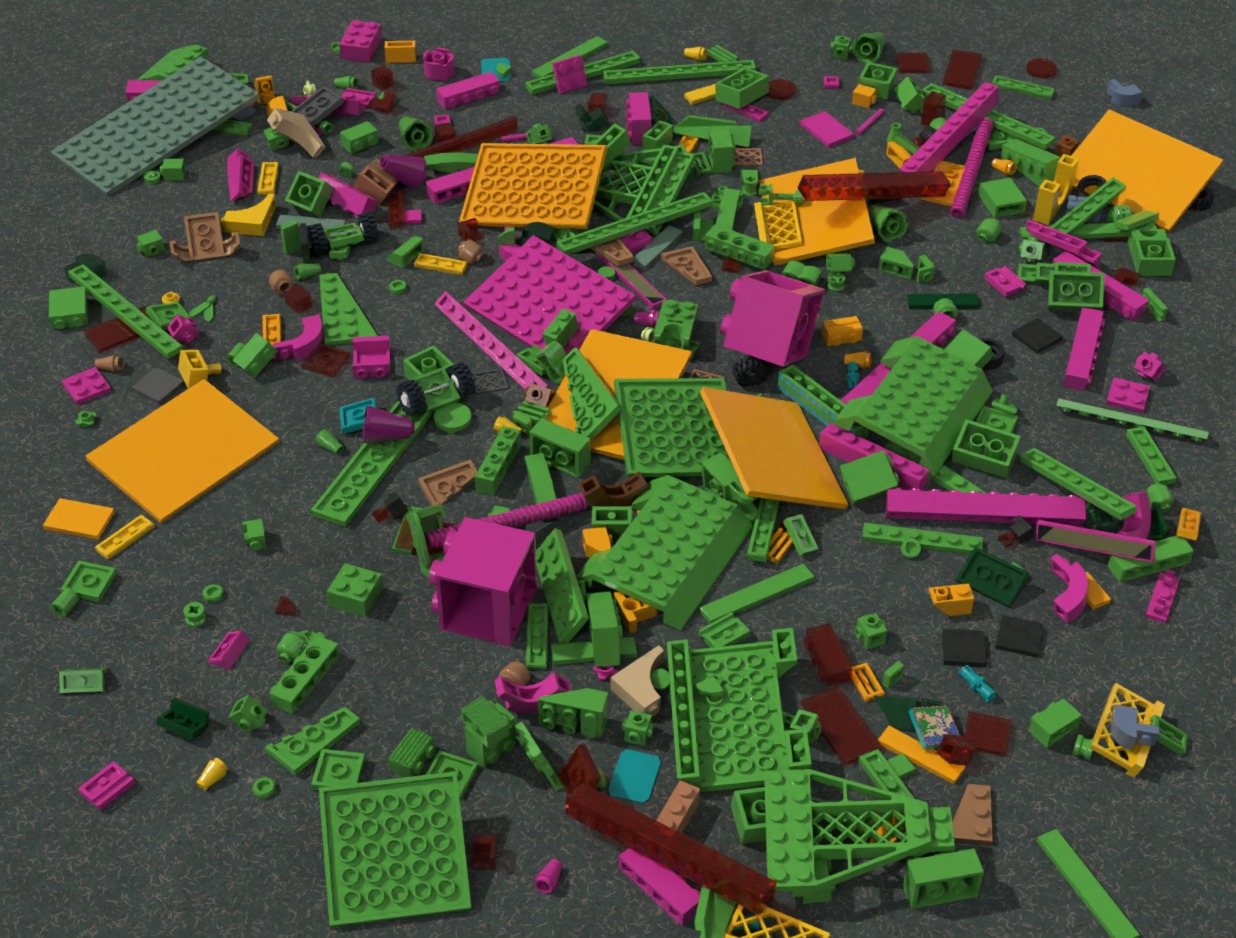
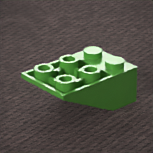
(569, 706)

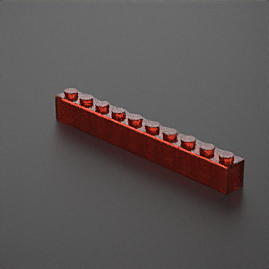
(873, 185)
(671, 848)

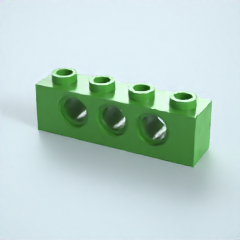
(739, 247)
(498, 461)
(304, 674)

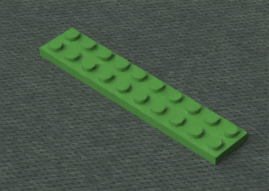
(364, 474)

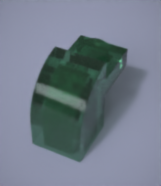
(592, 121)
(539, 230)
(92, 262)
(1103, 521)

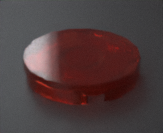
(1041, 68)
(781, 89)

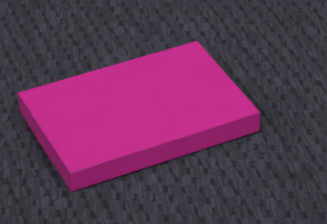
(826, 129)

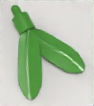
(206, 307)

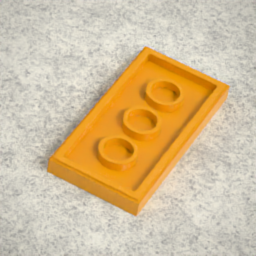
(953, 173)

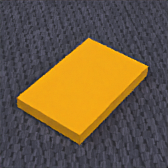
(78, 519)

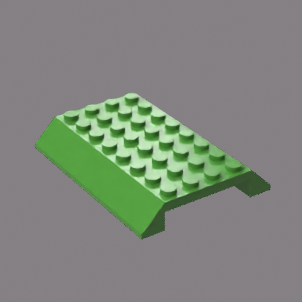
(921, 400)
(671, 548)
(740, 734)

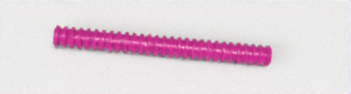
(971, 168)
(517, 517)

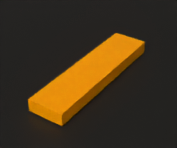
(925, 758)

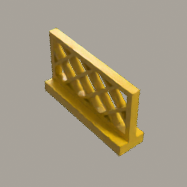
(765, 228)
(1139, 753)
(788, 921)

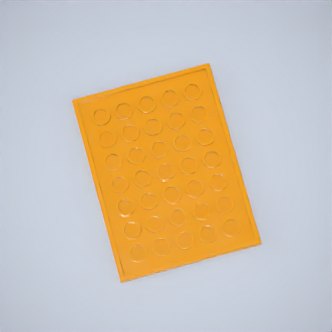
(1156, 168)
(534, 184)
(822, 224)
(613, 359)
(773, 449)
(182, 450)

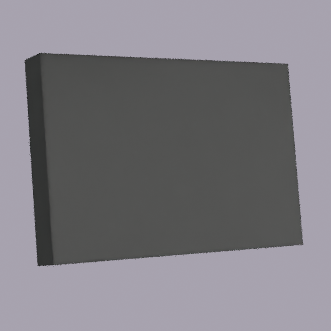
(319, 105)

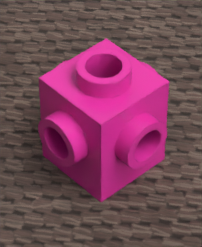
(183, 329)
(1150, 366)

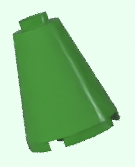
(869, 47)
(415, 133)
(887, 222)

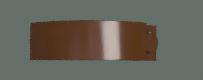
(613, 495)

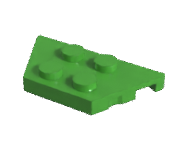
(536, 755)

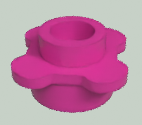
(605, 672)

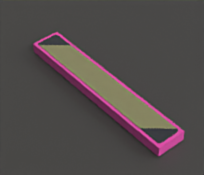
(636, 283)
(1096, 540)

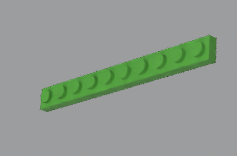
(675, 72)
(999, 120)
(634, 223)
(125, 311)

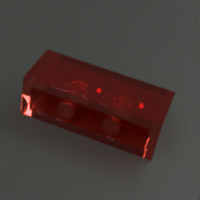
(827, 655)

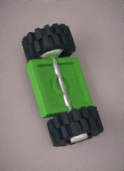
(343, 234)
(435, 389)

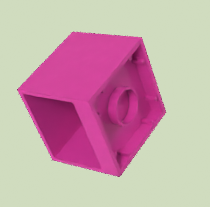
(772, 317)
(484, 580)

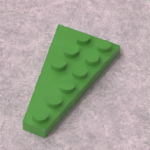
(341, 313)
(590, 399)

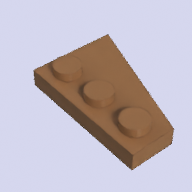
(615, 252)
(688, 264)
(447, 482)
(973, 816)

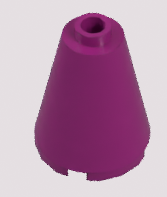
(404, 168)
(385, 426)

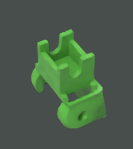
(425, 521)

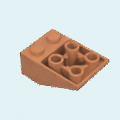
(375, 182)

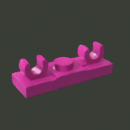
(1162, 596)

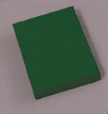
(992, 577)

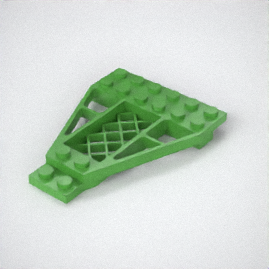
(660, 181)
(791, 827)

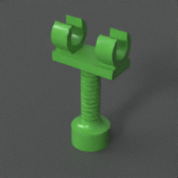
(765, 189)

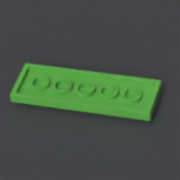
(561, 587)

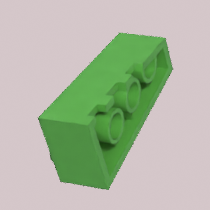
(604, 628)

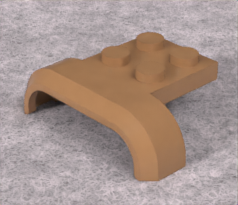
(204, 239)

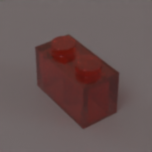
(932, 108)

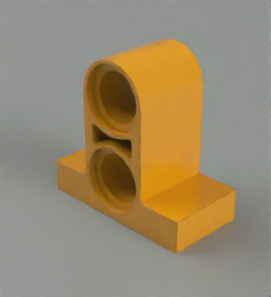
(633, 611)

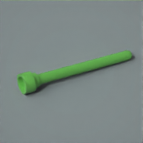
(324, 126)

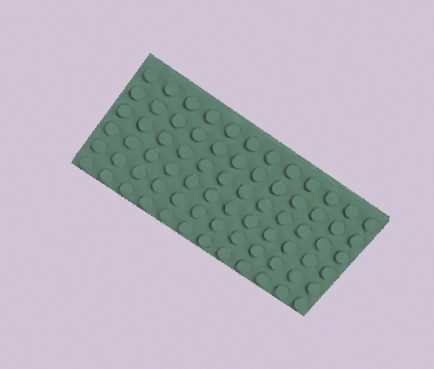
(154, 125)

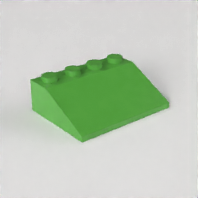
(174, 62)

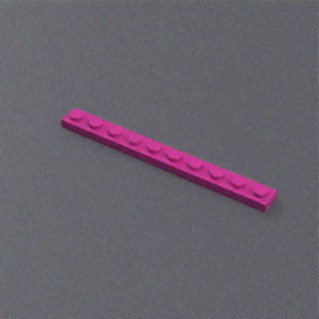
(488, 342)

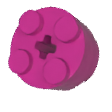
(439, 64)

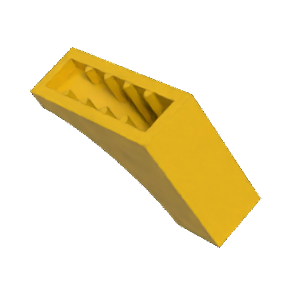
(251, 220)

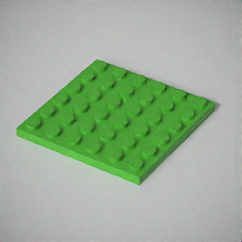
(667, 426)
(394, 849)

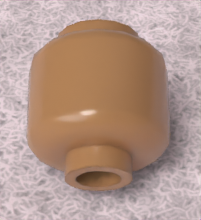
(470, 252)
(280, 281)
(516, 673)

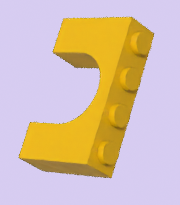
(1054, 194)

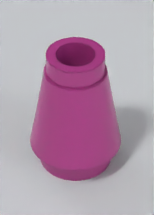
(647, 318)
(548, 877)

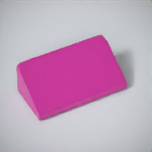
(229, 649)

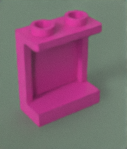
(371, 357)

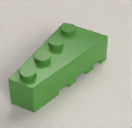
(1031, 161)

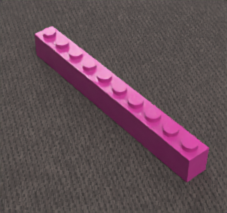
(953, 130)
(458, 183)
(935, 331)
(984, 506)

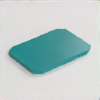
(489, 65)
(634, 776)

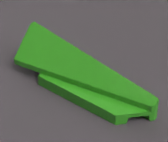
(699, 127)
(712, 914)

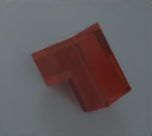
(386, 103)
(1127, 276)

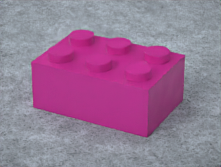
(360, 41)
(638, 116)

